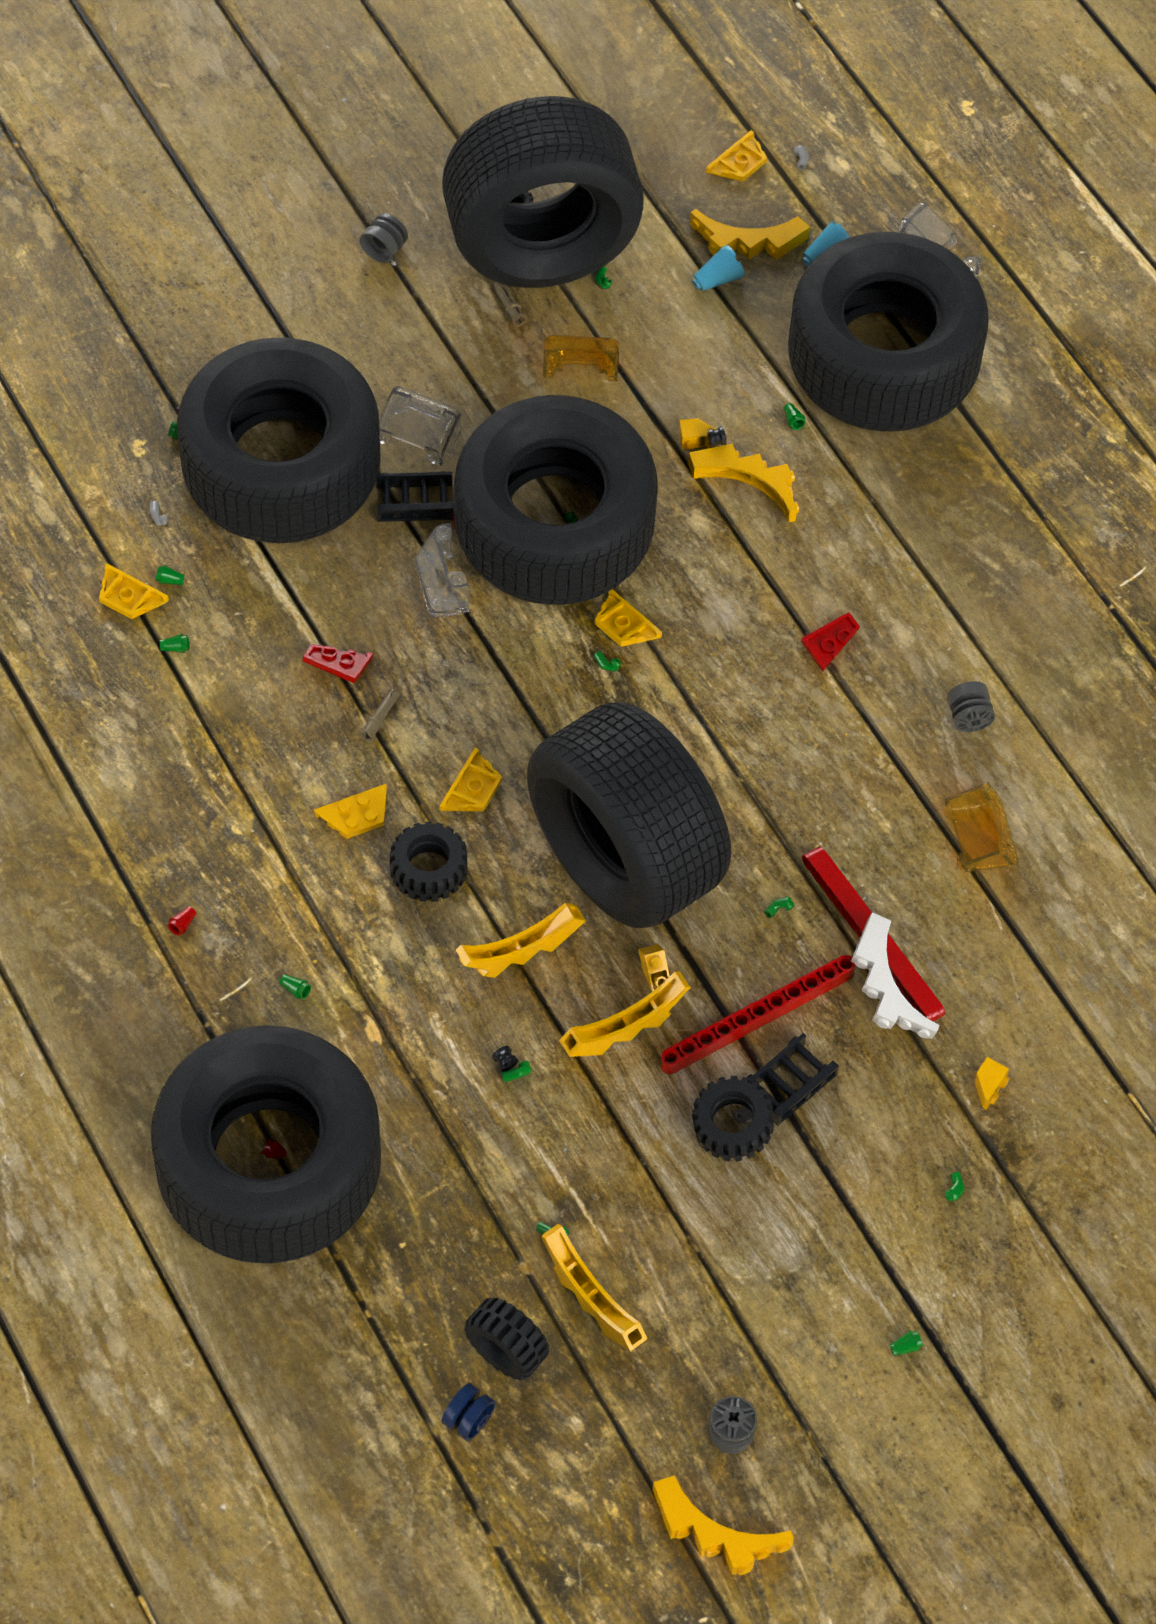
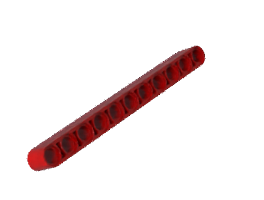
(856, 914)
(754, 1022)

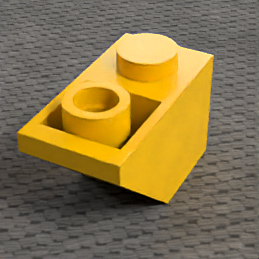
(693, 433)
(654, 965)
(989, 1080)

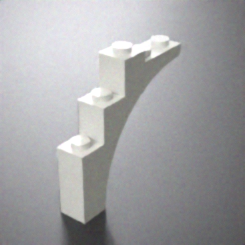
(879, 984)

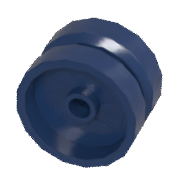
(468, 1412)

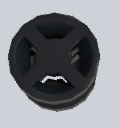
(716, 437)
(504, 1058)

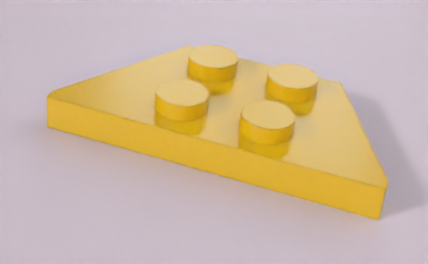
(739, 160)
(128, 594)
(624, 622)
(473, 786)
(356, 813)

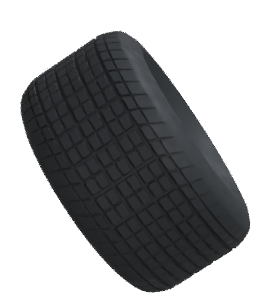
(531, 147)
(898, 277)
(267, 383)
(546, 439)
(629, 814)
(251, 1073)

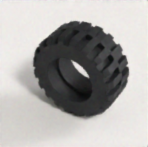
(424, 839)
(733, 1144)
(506, 1338)

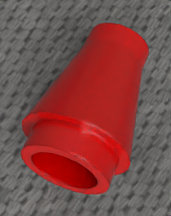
(179, 923)
(273, 1149)

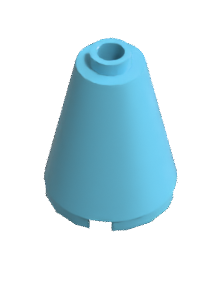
(829, 236)
(719, 270)

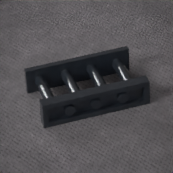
(416, 511)
(810, 1086)

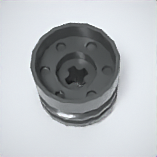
(383, 238)
(971, 706)
(732, 1436)

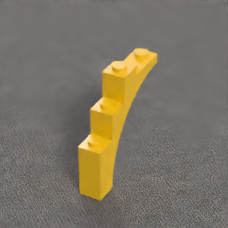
(749, 242)
(726, 463)
(520, 948)
(624, 1026)
(591, 1295)
(710, 1537)

